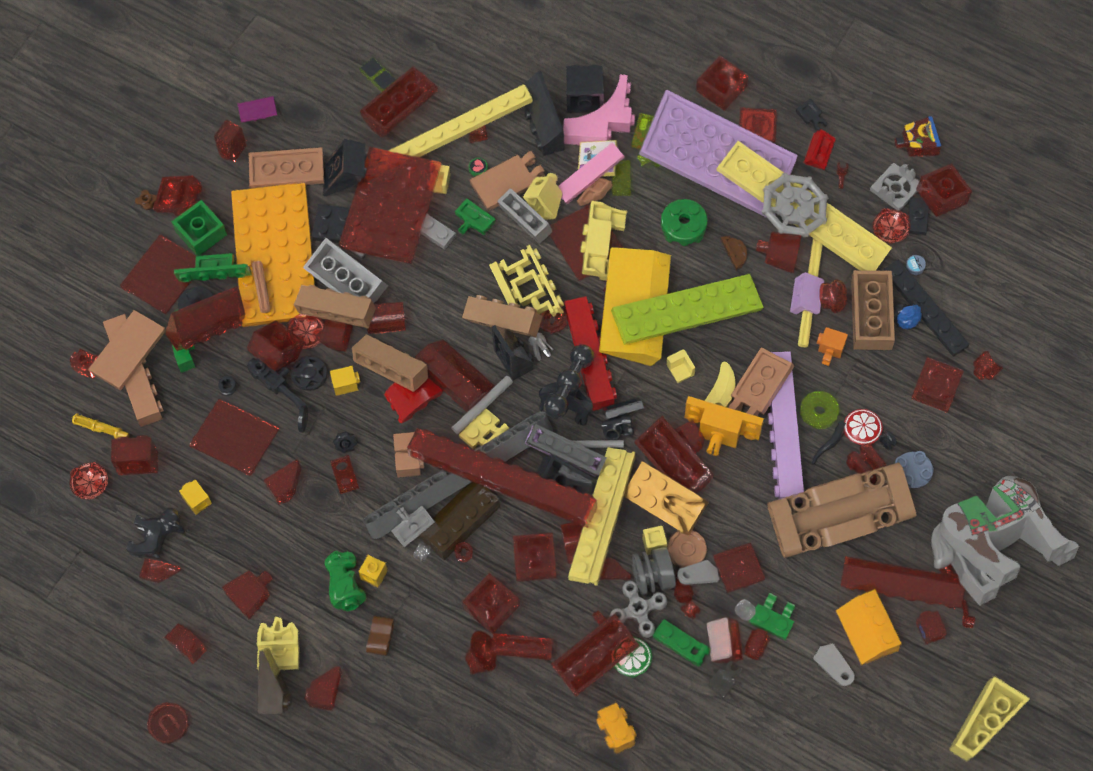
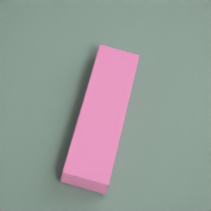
(590, 172)

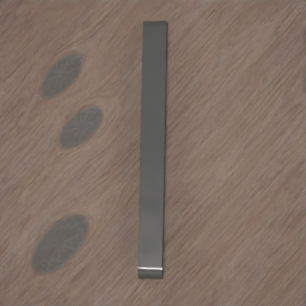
(445, 483)

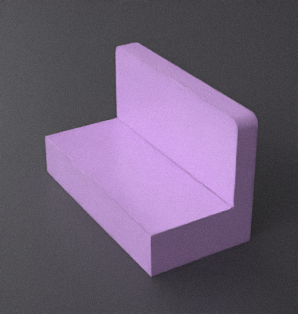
(806, 294)

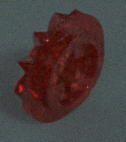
(558, 325)

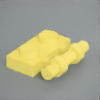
(480, 428)

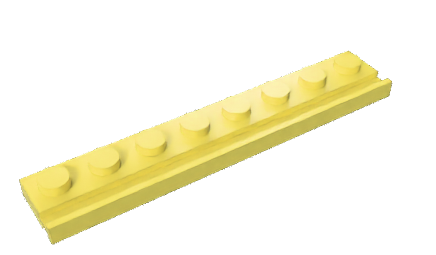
(596, 538)

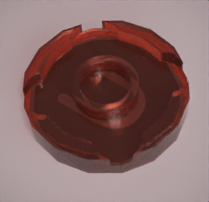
(167, 723)

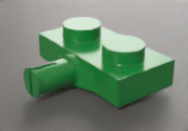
(474, 217)

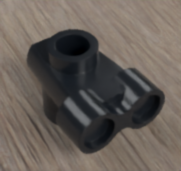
(615, 426)

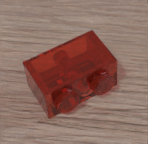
(230, 141)

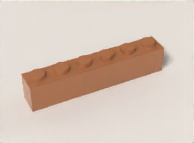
(138, 386)

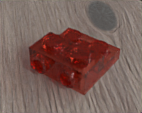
(177, 194)

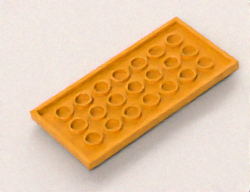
(275, 229)

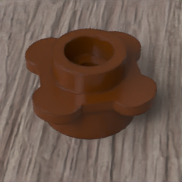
(146, 205)

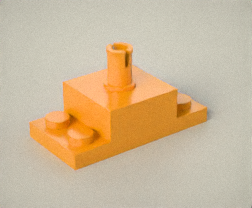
(722, 424)

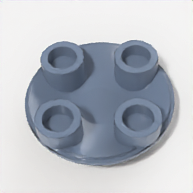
(916, 468)

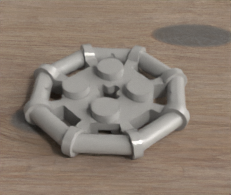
(802, 198)

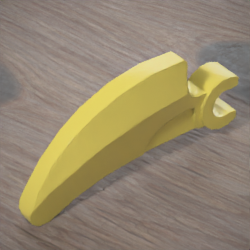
(723, 387)

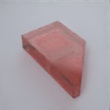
(157, 571)

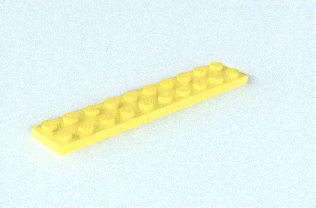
(838, 234)

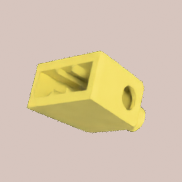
(544, 196)

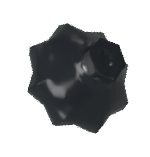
(344, 442)

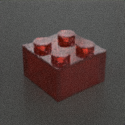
(722, 83)
(944, 190)
(275, 345)
(937, 384)
(134, 455)
(534, 557)
(490, 603)

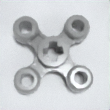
(641, 615)

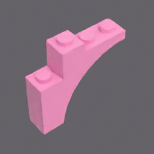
(597, 126)

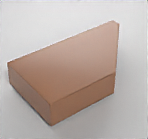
(595, 191)

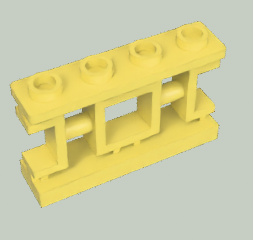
(514, 294)

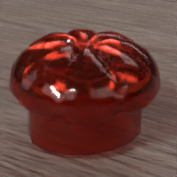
(833, 296)

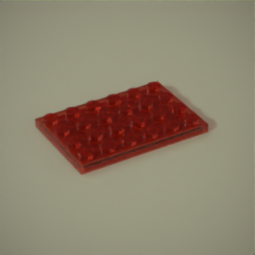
(390, 205)

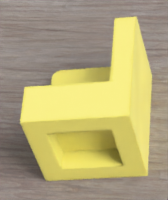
(443, 180)
(680, 366)
(654, 538)

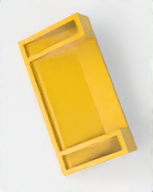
(632, 278)

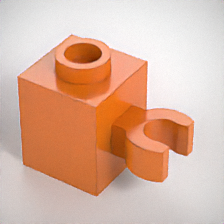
(831, 344)

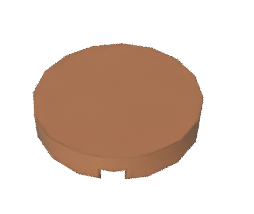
(686, 549)

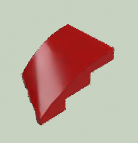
(408, 402)

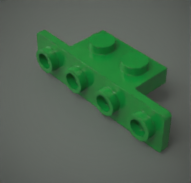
(213, 266)

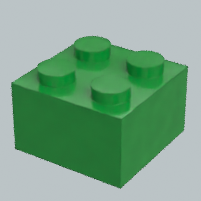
(199, 228)

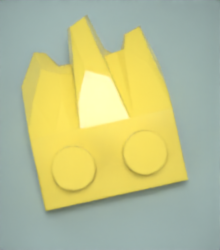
(282, 643)

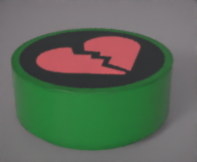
(477, 166)

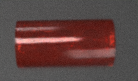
(398, 101)
(674, 456)
(594, 654)

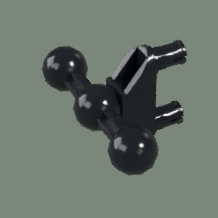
(566, 392)

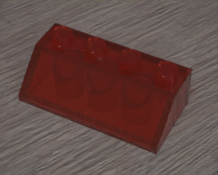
(205, 319)
(454, 374)

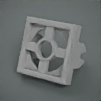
(889, 196)

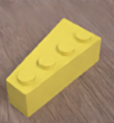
(989, 714)

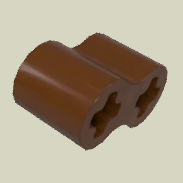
(380, 635)

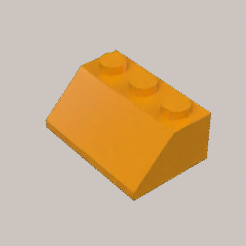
(868, 627)

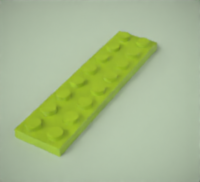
(686, 309)

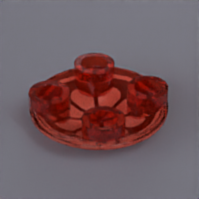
(891, 225)
(307, 328)
(88, 480)

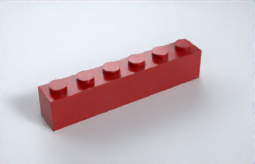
(583, 331)

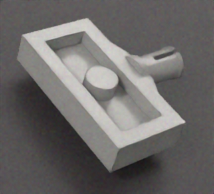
(411, 525)

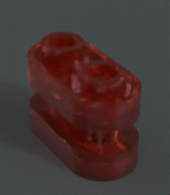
(856, 461)

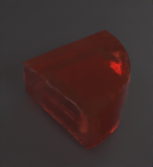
(478, 135)

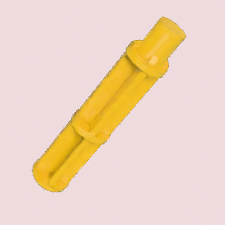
(98, 426)

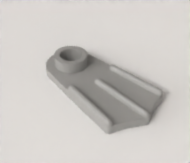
(698, 573)
(834, 664)

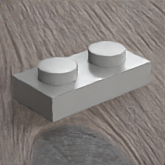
(437, 232)

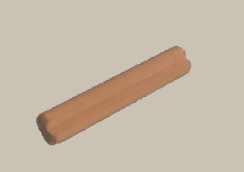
(261, 286)

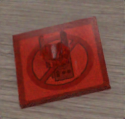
(759, 121)

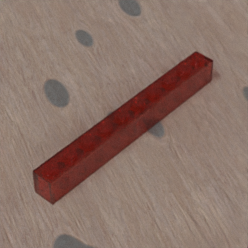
(502, 477)

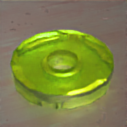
(822, 399)

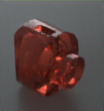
(985, 367)

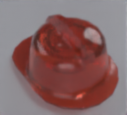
(479, 654)

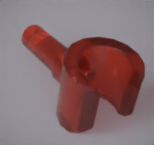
(841, 172)
(968, 621)

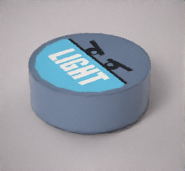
(915, 264)

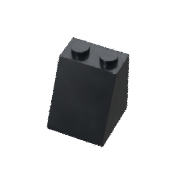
(584, 88)

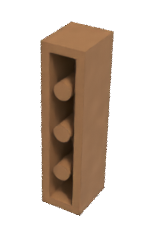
(335, 305)
(509, 316)
(390, 362)

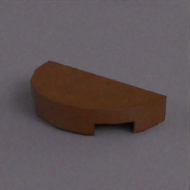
(736, 251)

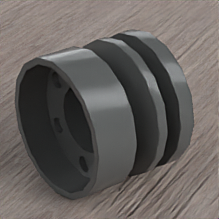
(653, 570)

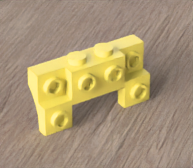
(597, 232)

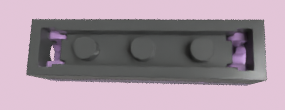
(566, 450)

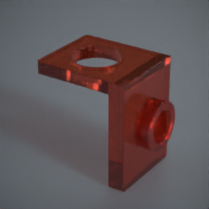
(345, 478)

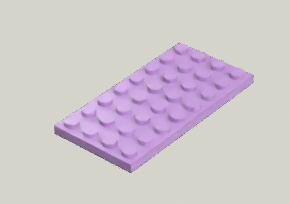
(696, 143)

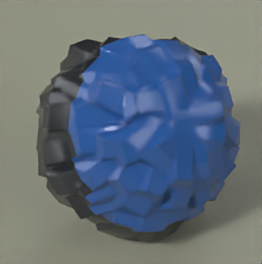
(907, 315)

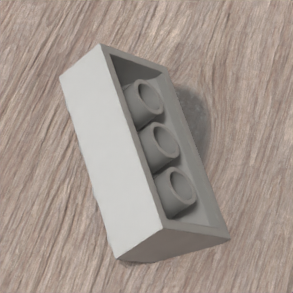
(343, 273)

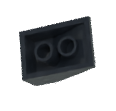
(344, 167)
(511, 352)
(566, 475)

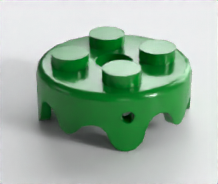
(684, 233)

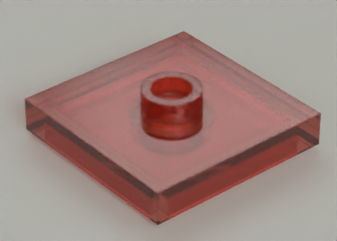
(738, 567)

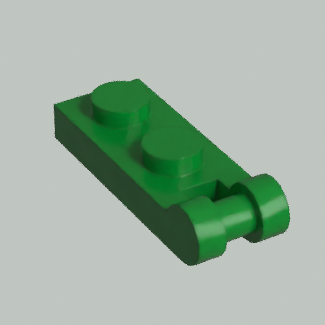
(680, 643)

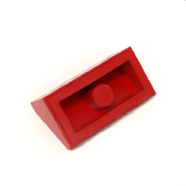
(819, 150)

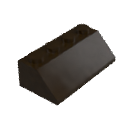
(460, 519)

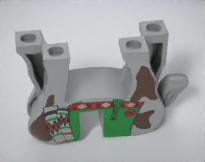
(976, 533)

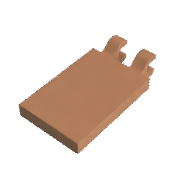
(510, 174)
(761, 382)

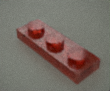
(522, 646)

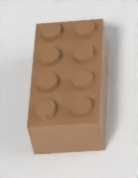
(872, 310)

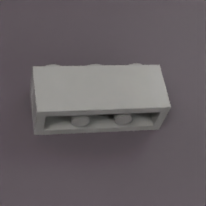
(525, 216)

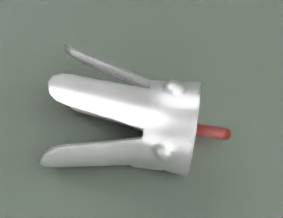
(540, 341)

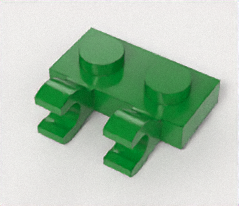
(771, 621)

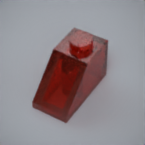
(284, 482)
(186, 643)
(324, 690)

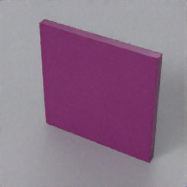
(257, 109)

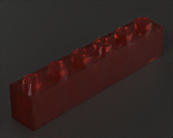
(902, 582)

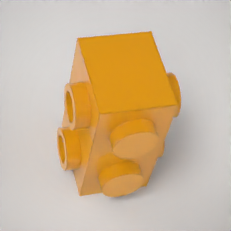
(618, 733)

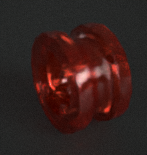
(459, 547)
(690, 609)

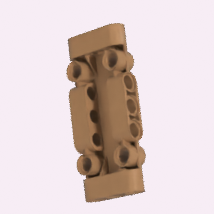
(841, 510)

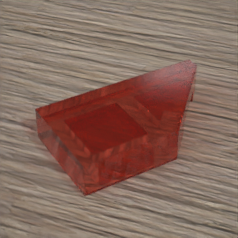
(613, 571)

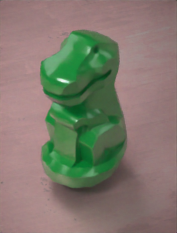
(343, 588)

